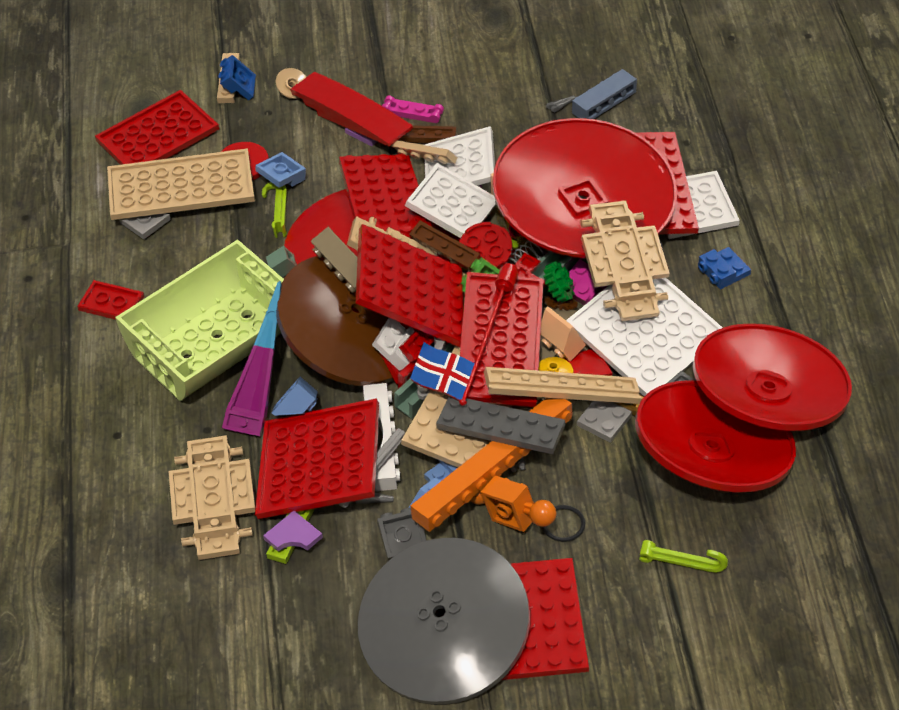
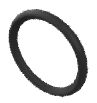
(571, 537)

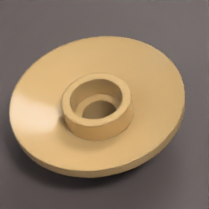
(288, 77)

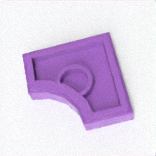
(293, 532)

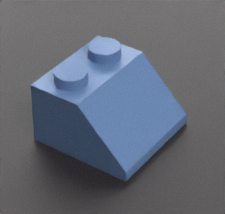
(296, 399)

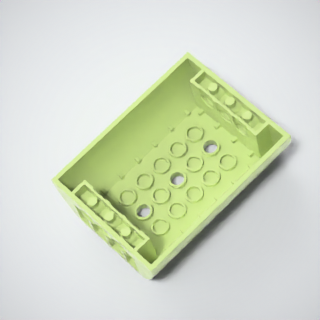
(192, 311)

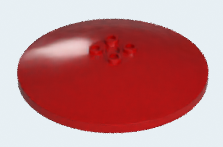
(803, 377)
(709, 444)

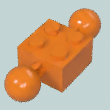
(513, 506)

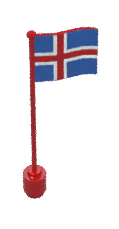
(451, 372)

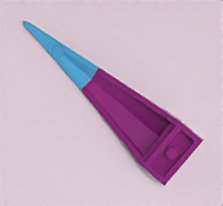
(250, 399)

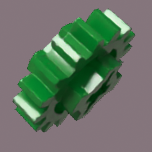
(558, 281)

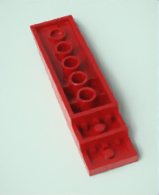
(350, 109)

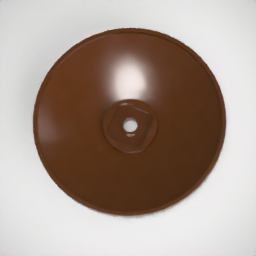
(324, 329)

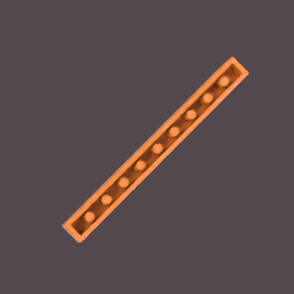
(477, 472)

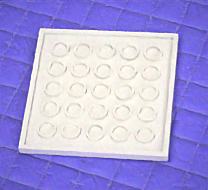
(647, 347)

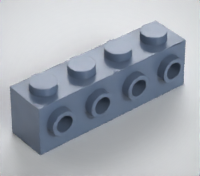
(604, 95)

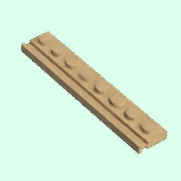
(562, 385)

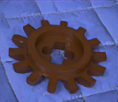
(552, 302)

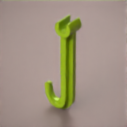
(278, 224)
(650, 551)

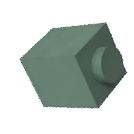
(281, 261)

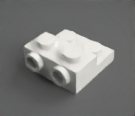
(389, 340)

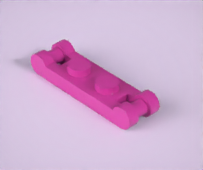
(414, 110)

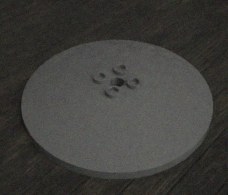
(450, 654)

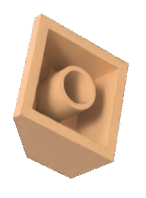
(560, 335)

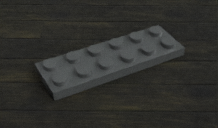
(501, 424)

